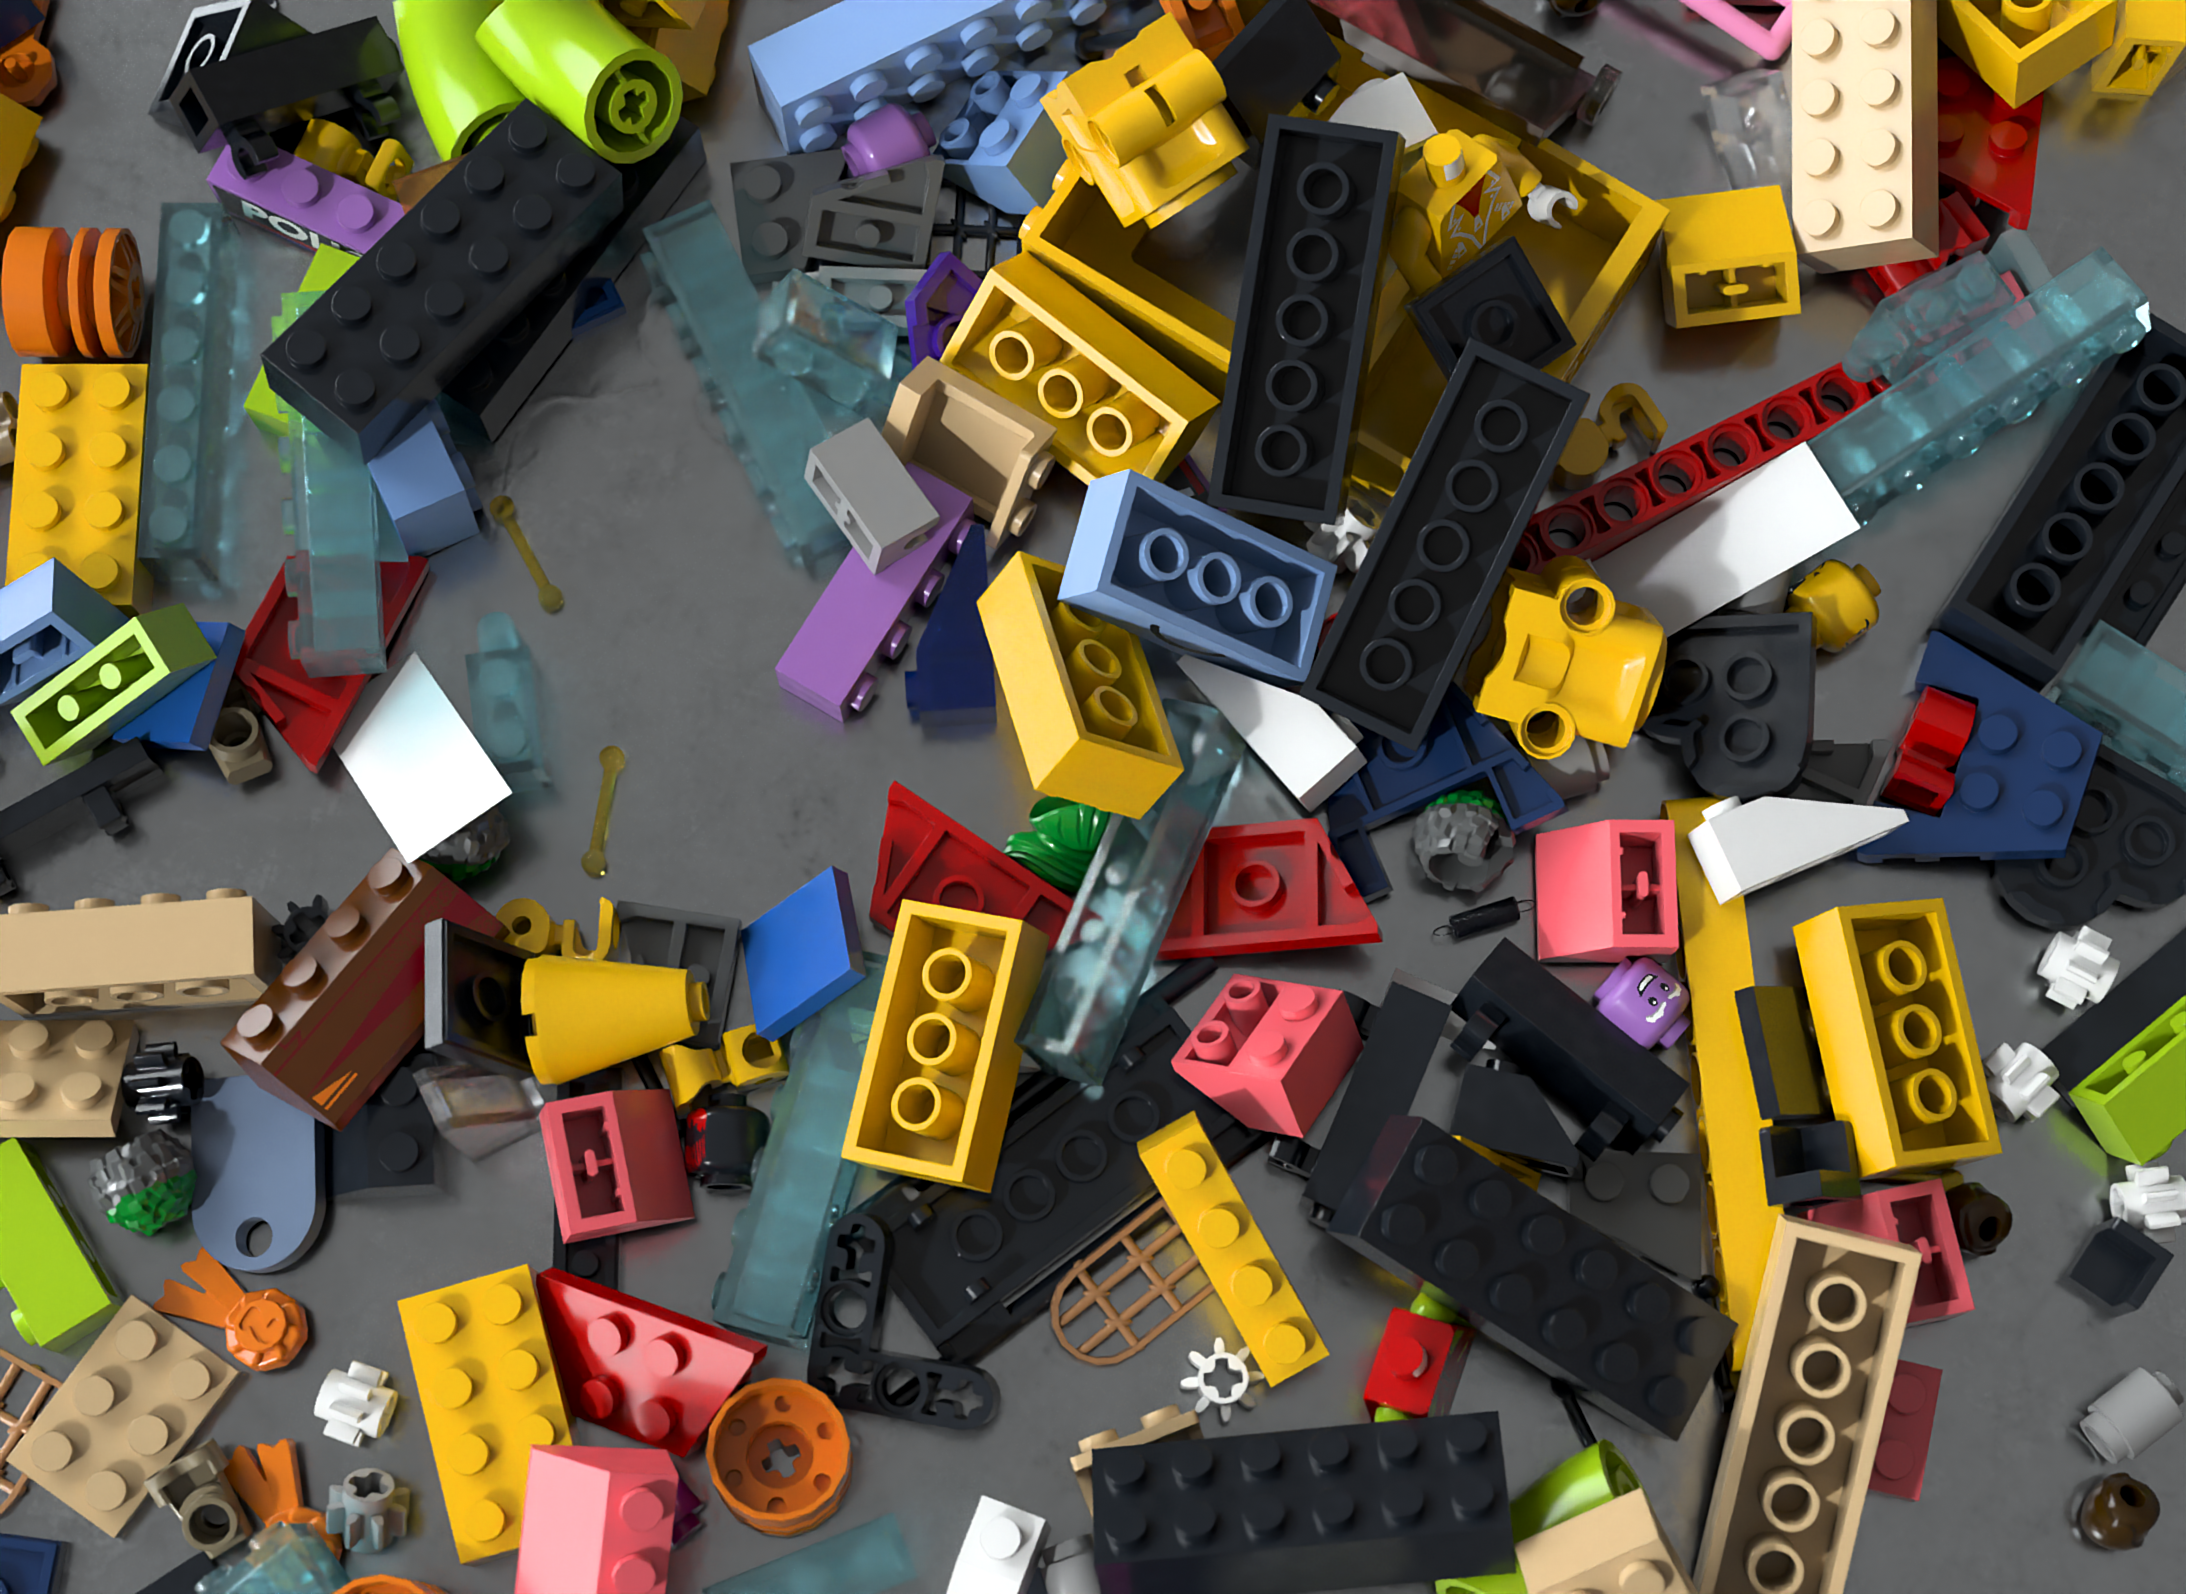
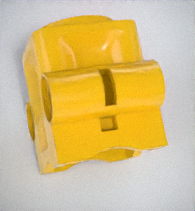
(1148, 125)
(1580, 661)

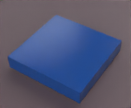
(191, 710)
(803, 954)

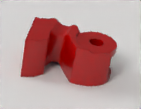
(1959, 237)
(1930, 751)

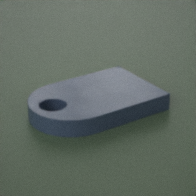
(253, 1166)

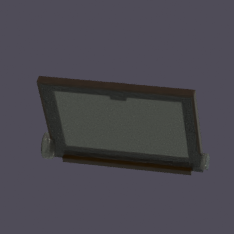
(1474, 60)

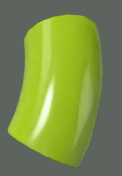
(450, 74)
(586, 74)
(1560, 1494)

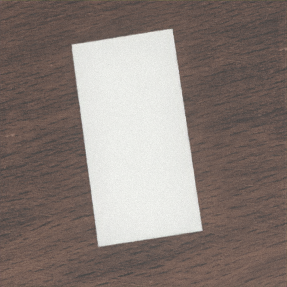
(1729, 541)
(416, 759)

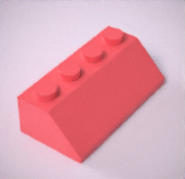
(596, 1521)

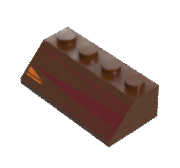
(353, 993)

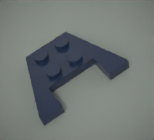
(2016, 775)
(1397, 780)

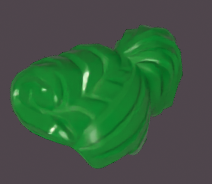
(1063, 842)

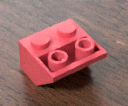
(1607, 892)
(1271, 1052)
(615, 1162)
(1917, 1217)

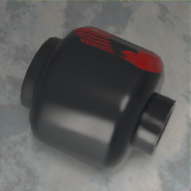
(724, 1141)

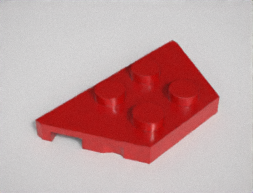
(1985, 143)
(303, 708)
(946, 865)
(1267, 893)
(641, 1363)

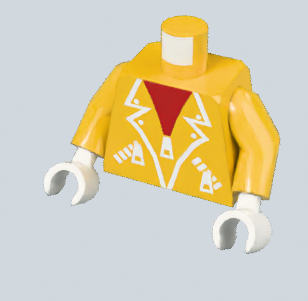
(1460, 200)

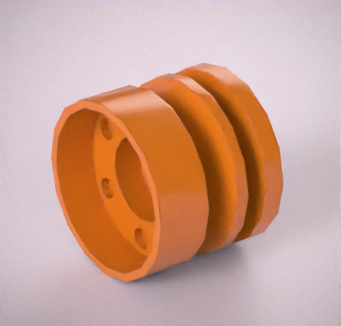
(72, 292)
(772, 1418)

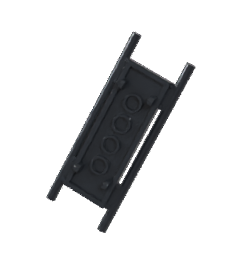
(1053, 1186)

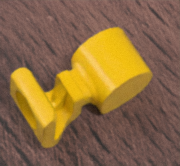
(342, 154)
(1590, 442)
(537, 931)
(742, 1059)

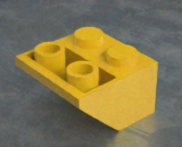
(2145, 48)
(1728, 258)

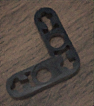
(860, 1343)

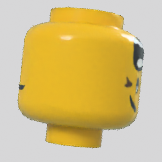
(1840, 600)

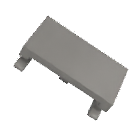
(870, 495)

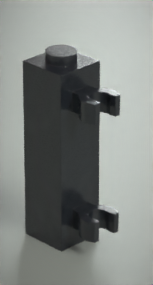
(288, 84)
(1568, 1050)
(1382, 1084)

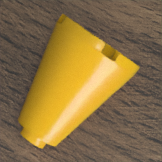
(604, 1013)

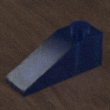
(954, 656)

